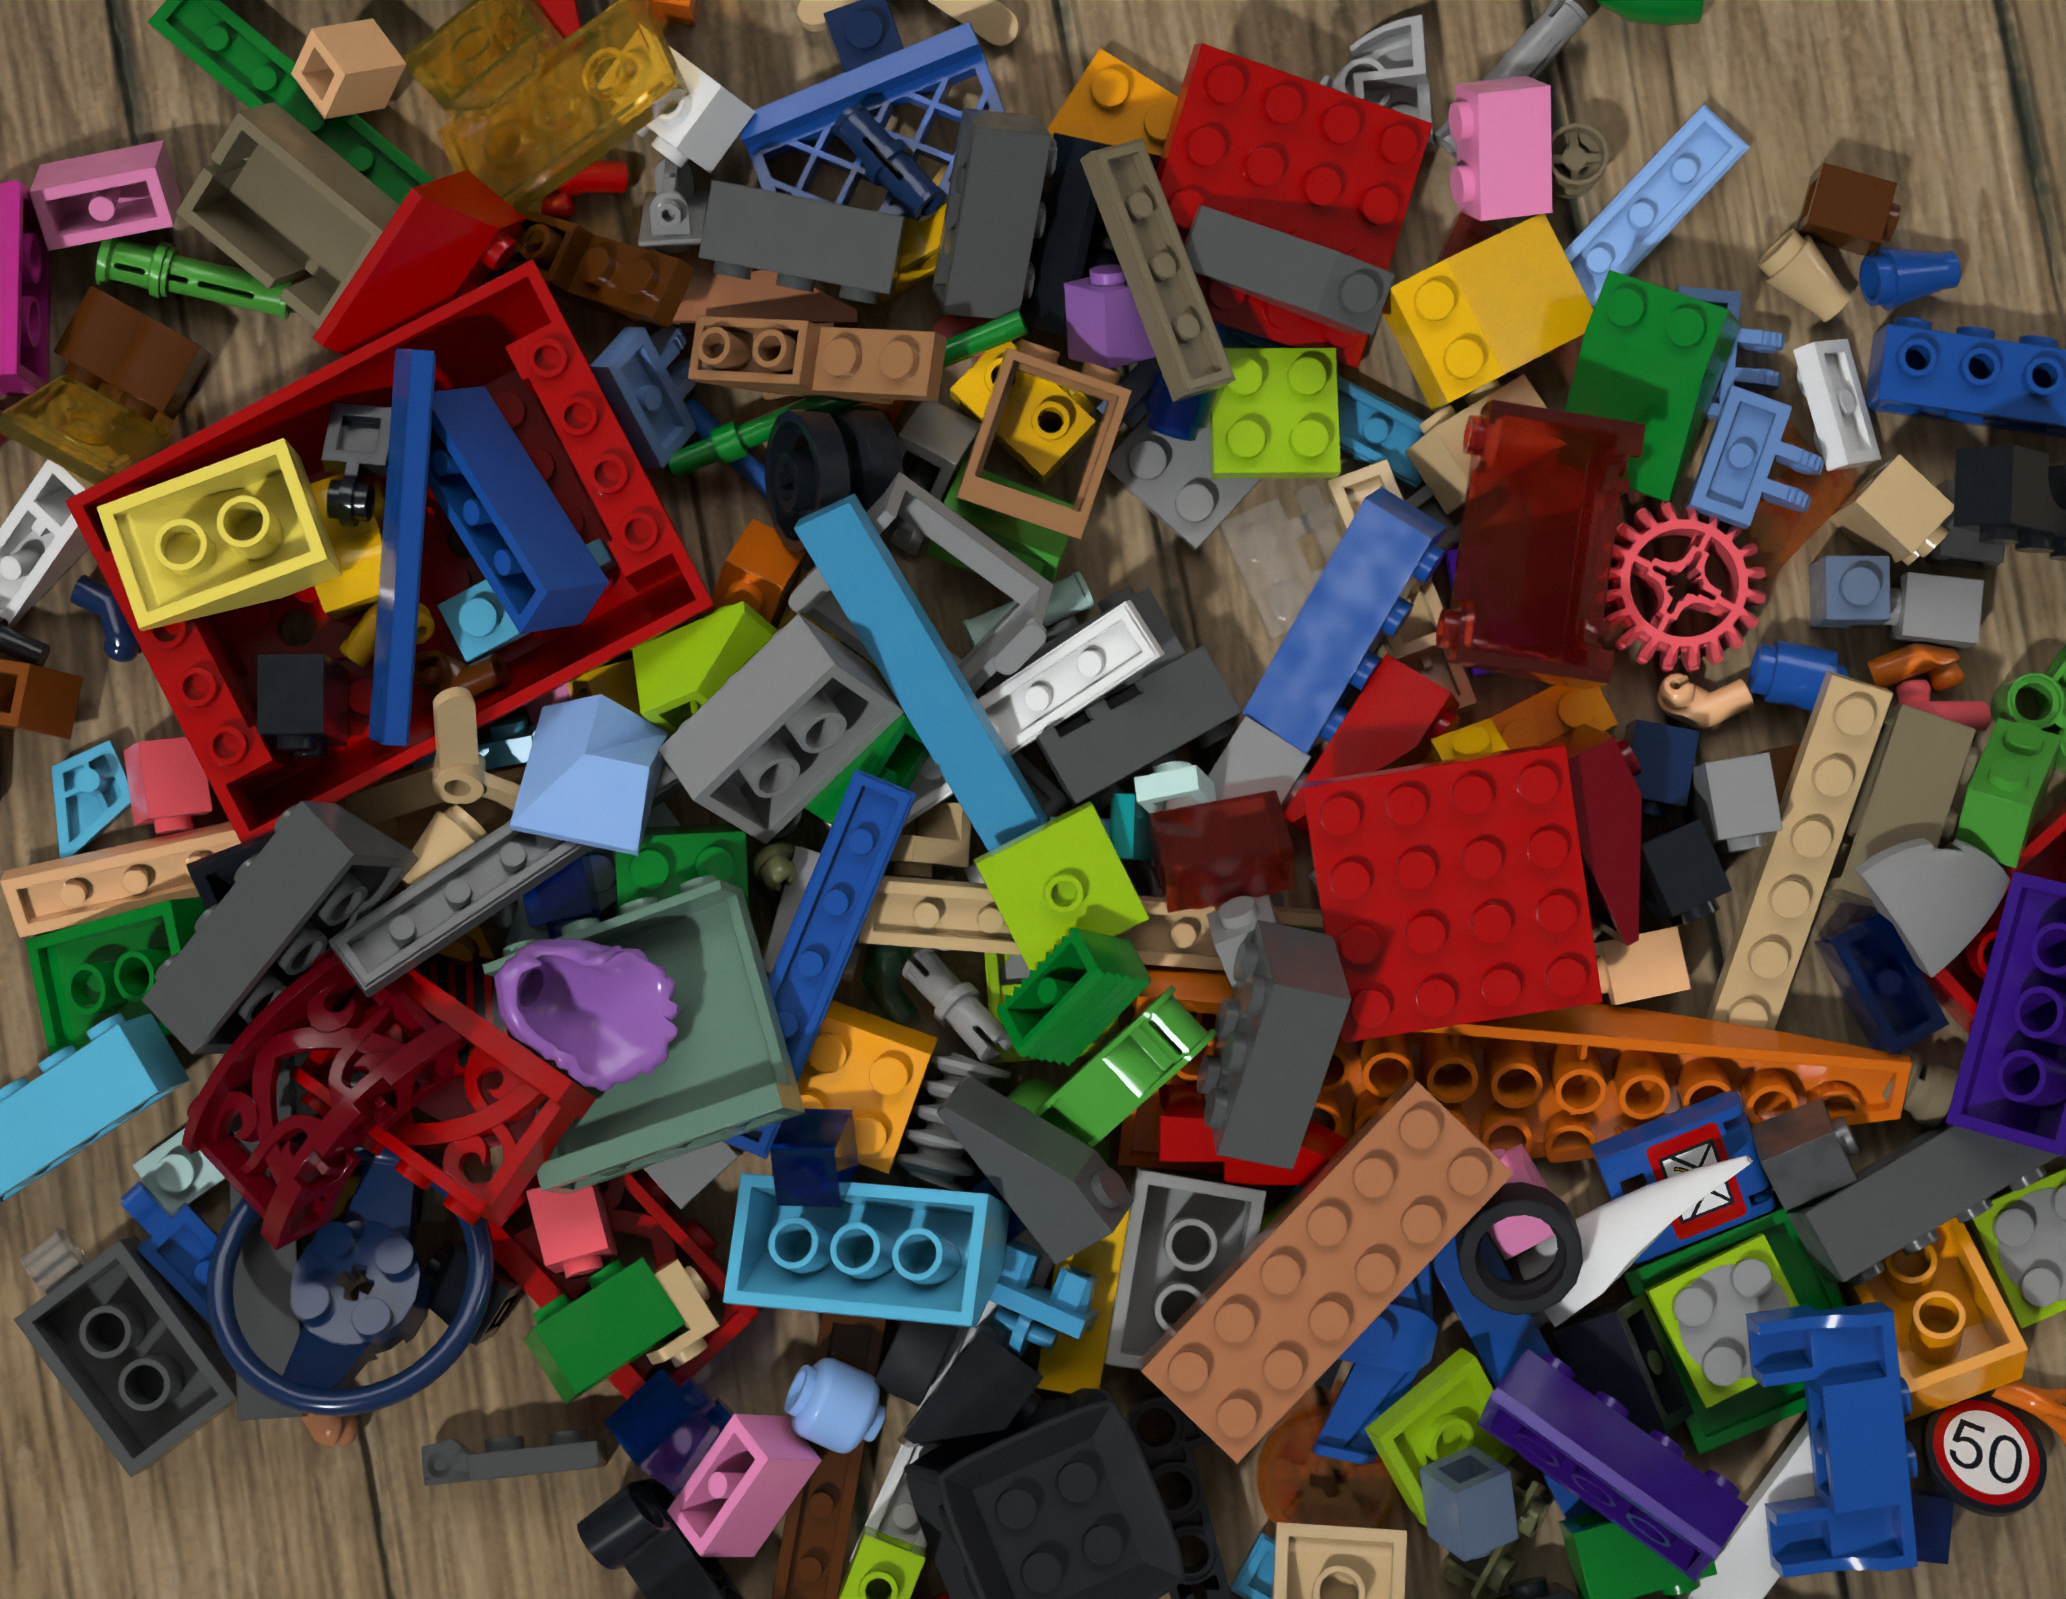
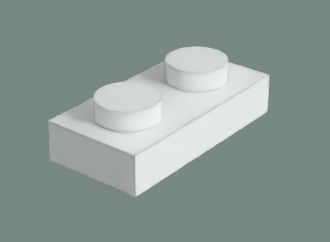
(1836, 404)

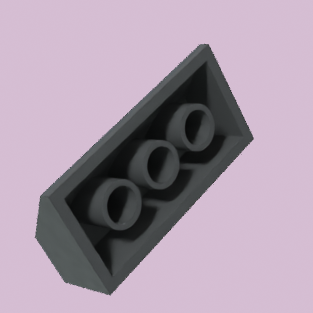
(274, 922)

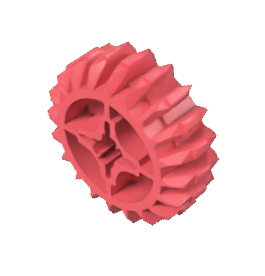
(1704, 596)

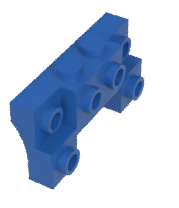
(1855, 1436)

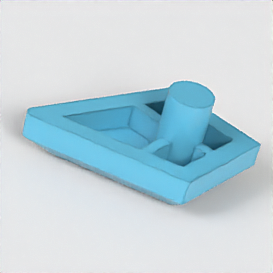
(88, 796)

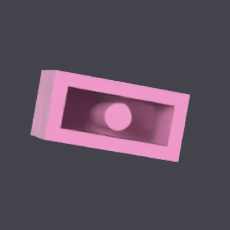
(1502, 148)
(105, 195)
(743, 1486)

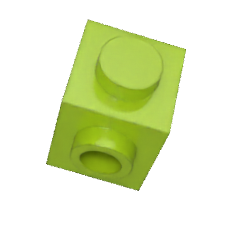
(882, 1567)

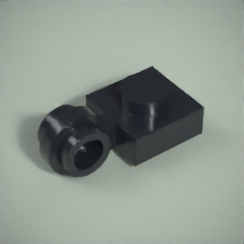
(357, 447)

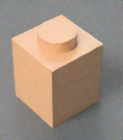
(348, 68)
(1642, 969)

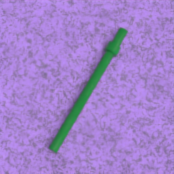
(733, 440)

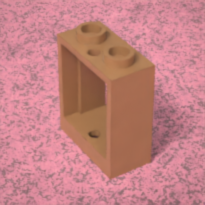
(1093, 381)

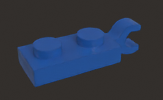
(177, 1244)

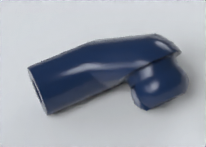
(99, 599)

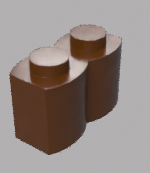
(131, 354)

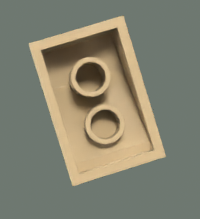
(1338, 1562)

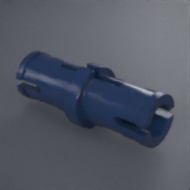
(862, 135)

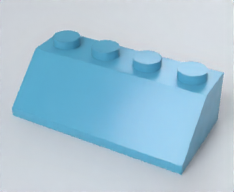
(877, 1256)

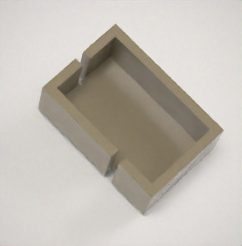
(287, 209)
(1903, 794)

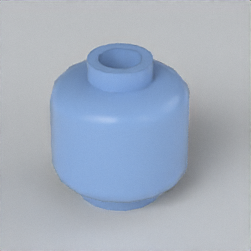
(834, 1405)

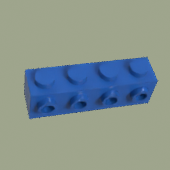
(1968, 377)
(508, 515)
(1345, 620)

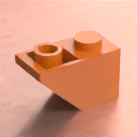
(758, 573)

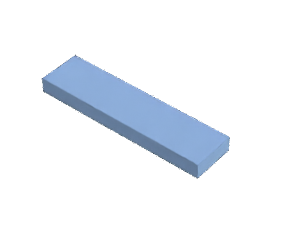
(1654, 201)

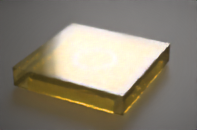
(82, 430)

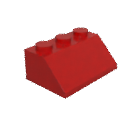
(427, 256)

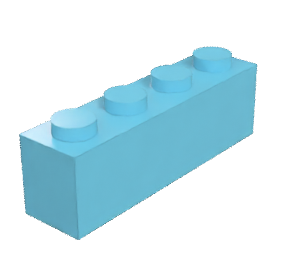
(83, 1097)

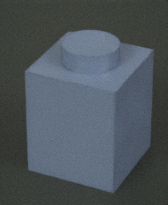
(1849, 591)
(1469, 1503)

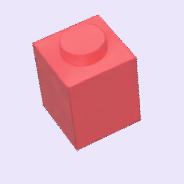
(166, 785)
(572, 1230)

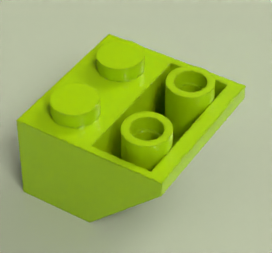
(693, 662)

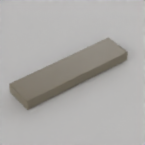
(1157, 269)

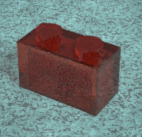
(1222, 851)

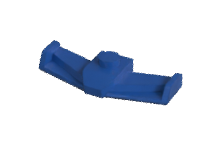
(1382, 1371)

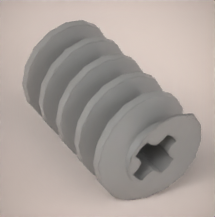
(939, 1151)

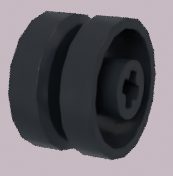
(827, 457)

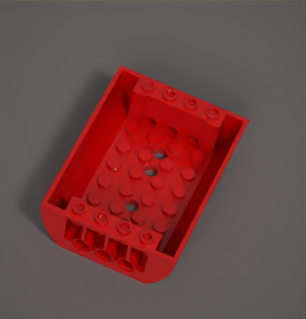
(535, 370)

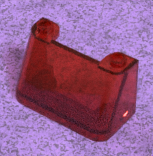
(1538, 543)

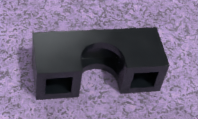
(2012, 498)

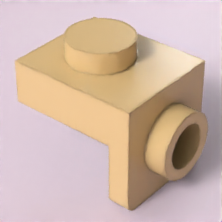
(940, 842)
(689, 1296)

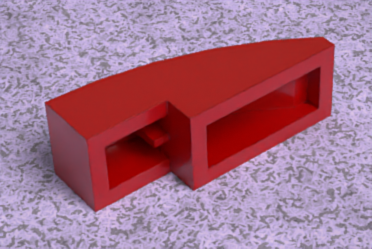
(1186, 1139)

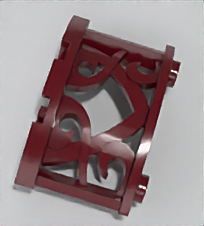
(243, 1095)

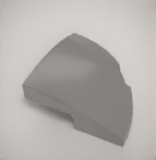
(1391, 70)
(1934, 896)

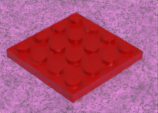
(1293, 163)
(1454, 890)

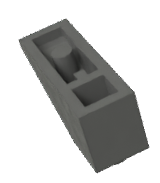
(1288, 271)
(1043, 1173)

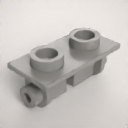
(675, 213)

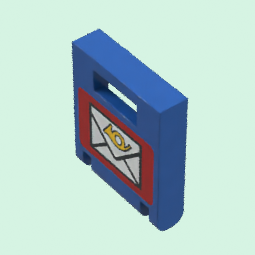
(1685, 1141)

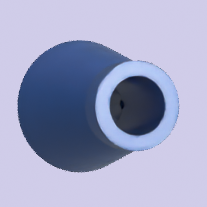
(1904, 275)

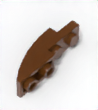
(602, 271)

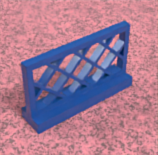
(881, 87)

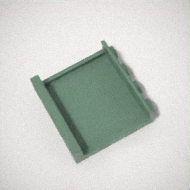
(724, 1067)

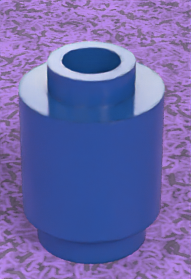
(1791, 673)

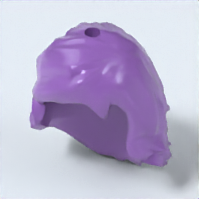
(589, 1008)

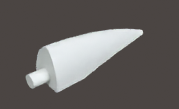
(1622, 1231)

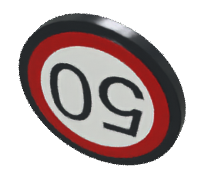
(1984, 1456)

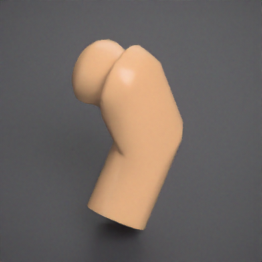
(1698, 706)

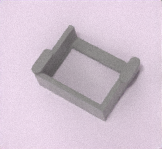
(1007, 643)

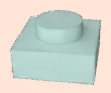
(1173, 787)

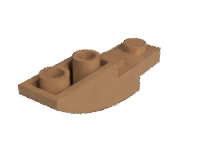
(817, 360)

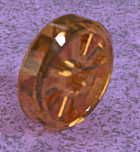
(1284, 1479)

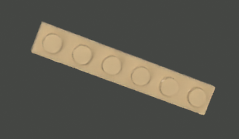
(1802, 854)

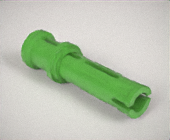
(165, 271)

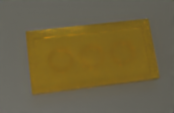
(586, 102)

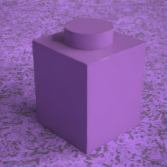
(1104, 320)

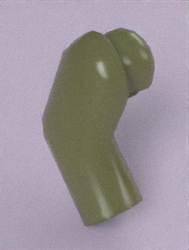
(774, 867)

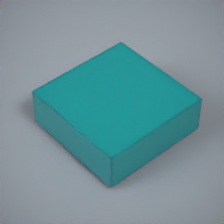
(1130, 828)

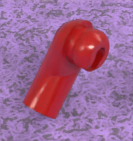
(596, 178)

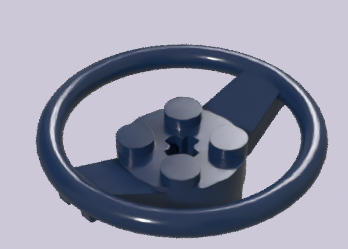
(346, 1334)

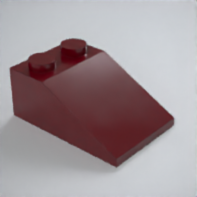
(1608, 826)

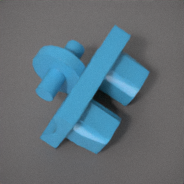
(1063, 1308)

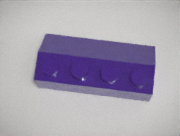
(2017, 1042)
(1613, 1463)

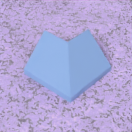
(590, 775)

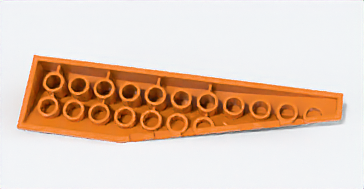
(1553, 1074)

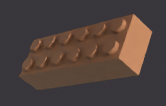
(1324, 1269)

